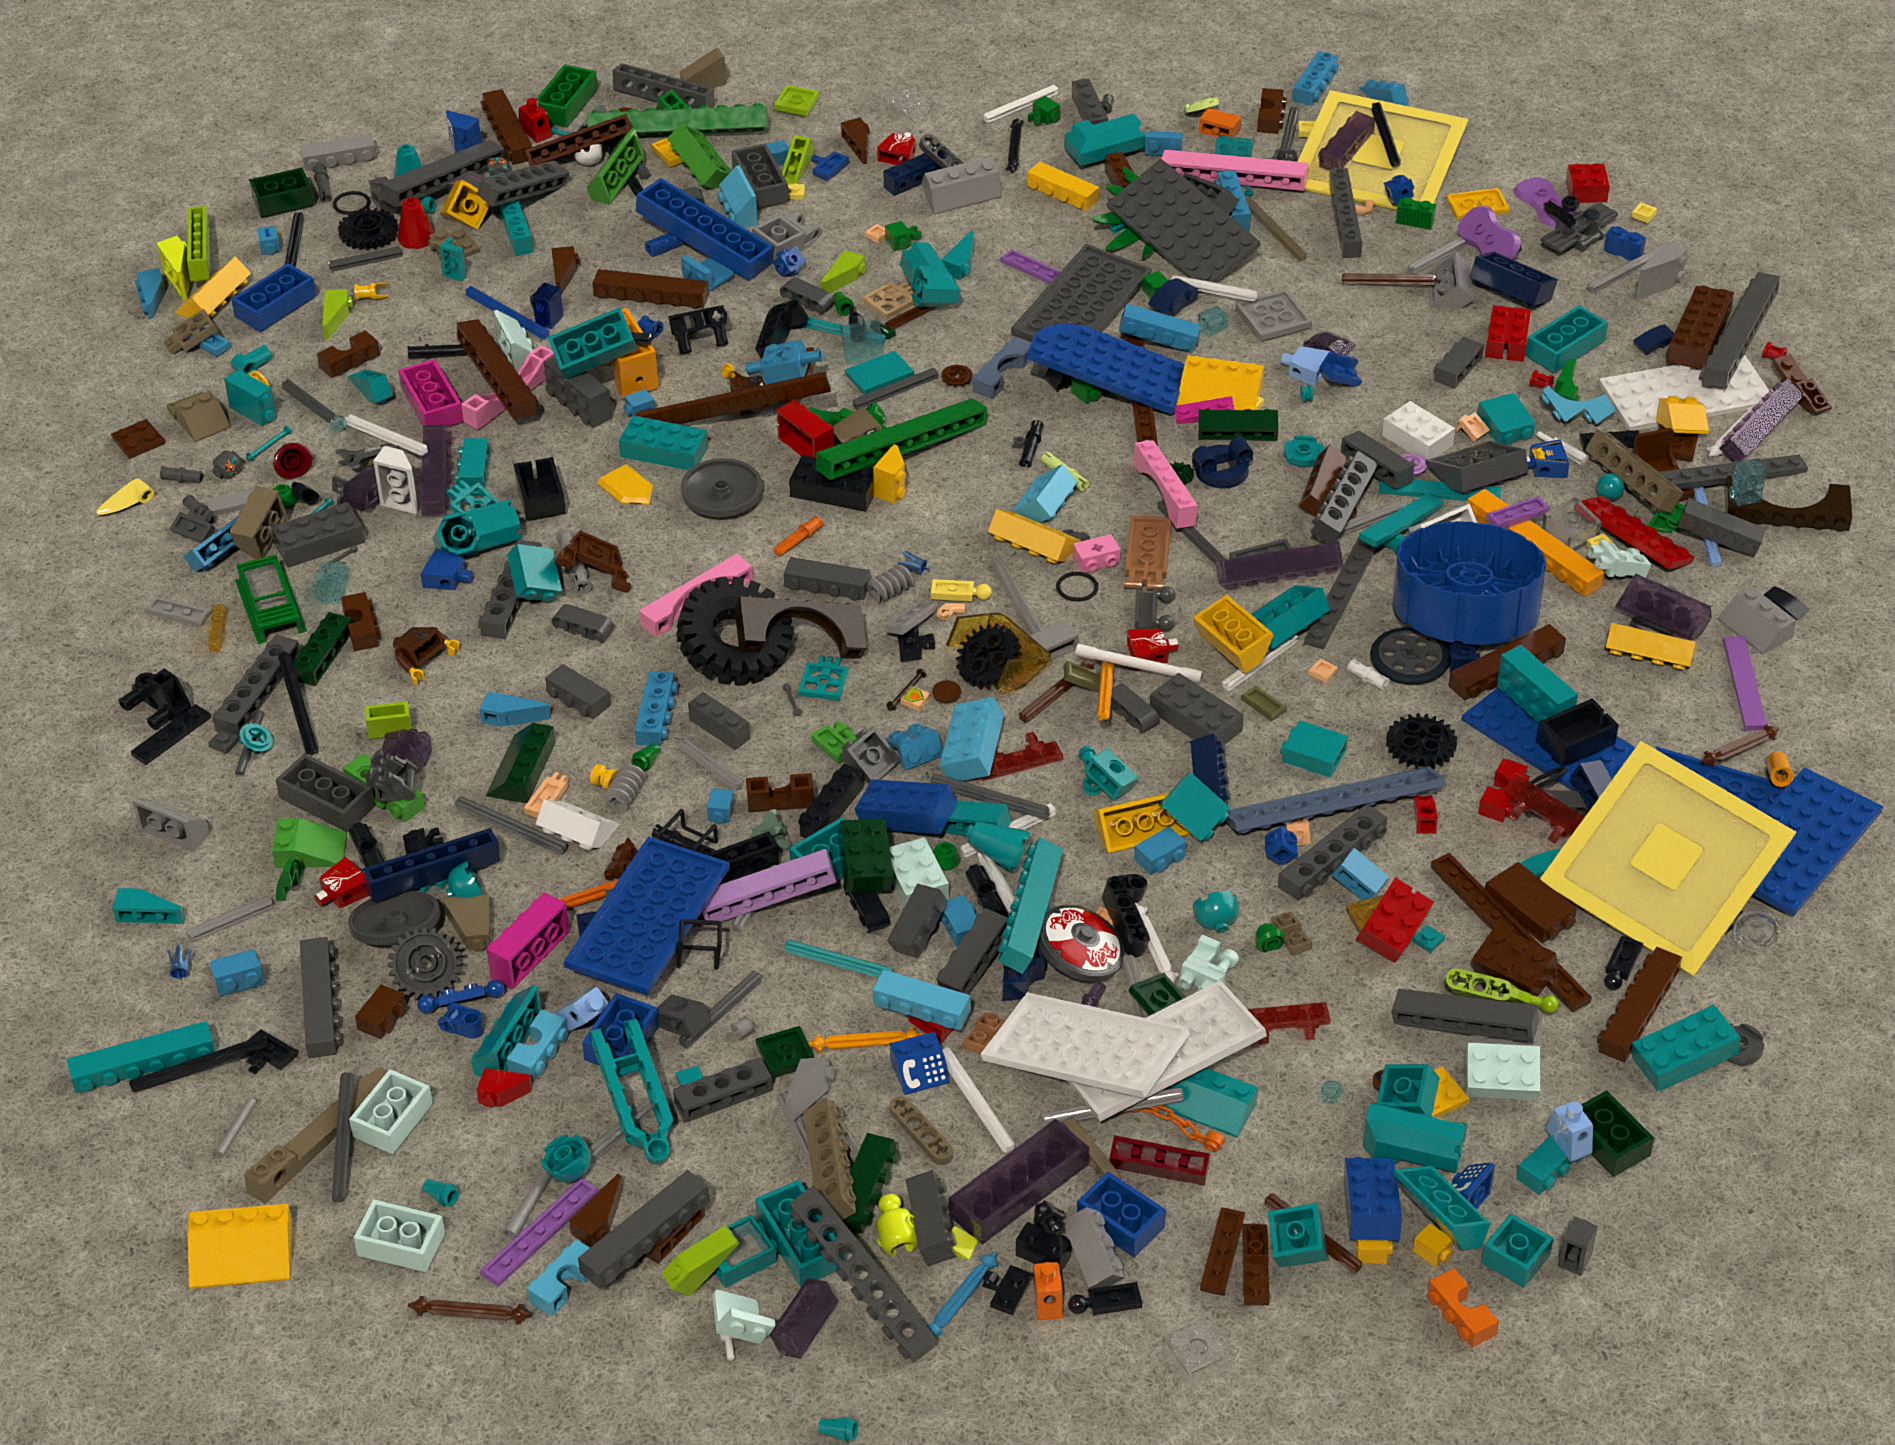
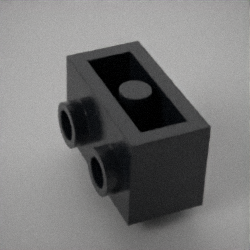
(1040, 1247)

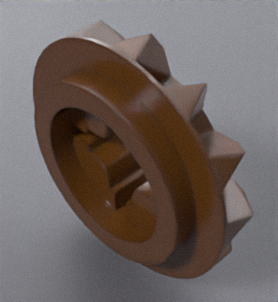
(949, 373)

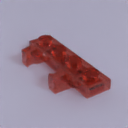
(1033, 756)
(1532, 798)
(1291, 1016)

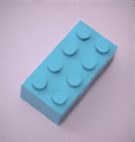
(972, 739)

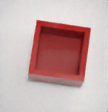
(1588, 182)

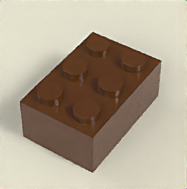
(1515, 960)

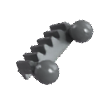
(1146, 609)

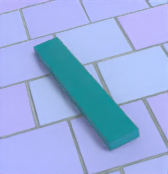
(1434, 488)
(1400, 520)

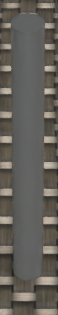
(246, 752)

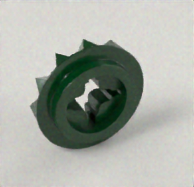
(1187, 472)

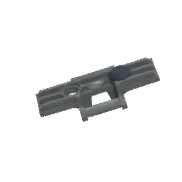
(1587, 223)

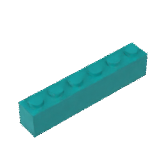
(139, 1057)

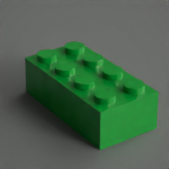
(567, 94)

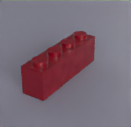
(1159, 1160)

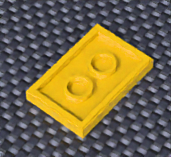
(1463, 202)

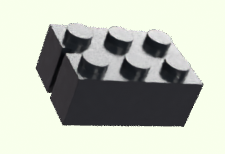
(539, 495)
(1577, 732)

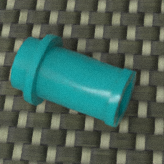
(1085, 754)

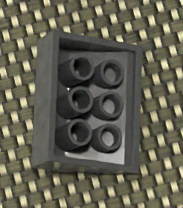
(1479, 466)

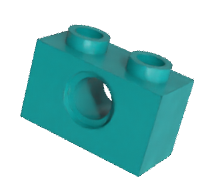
(1111, 774)

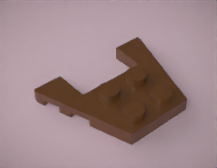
(597, 553)

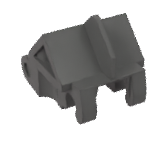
(385, 780)

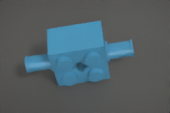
(784, 361)

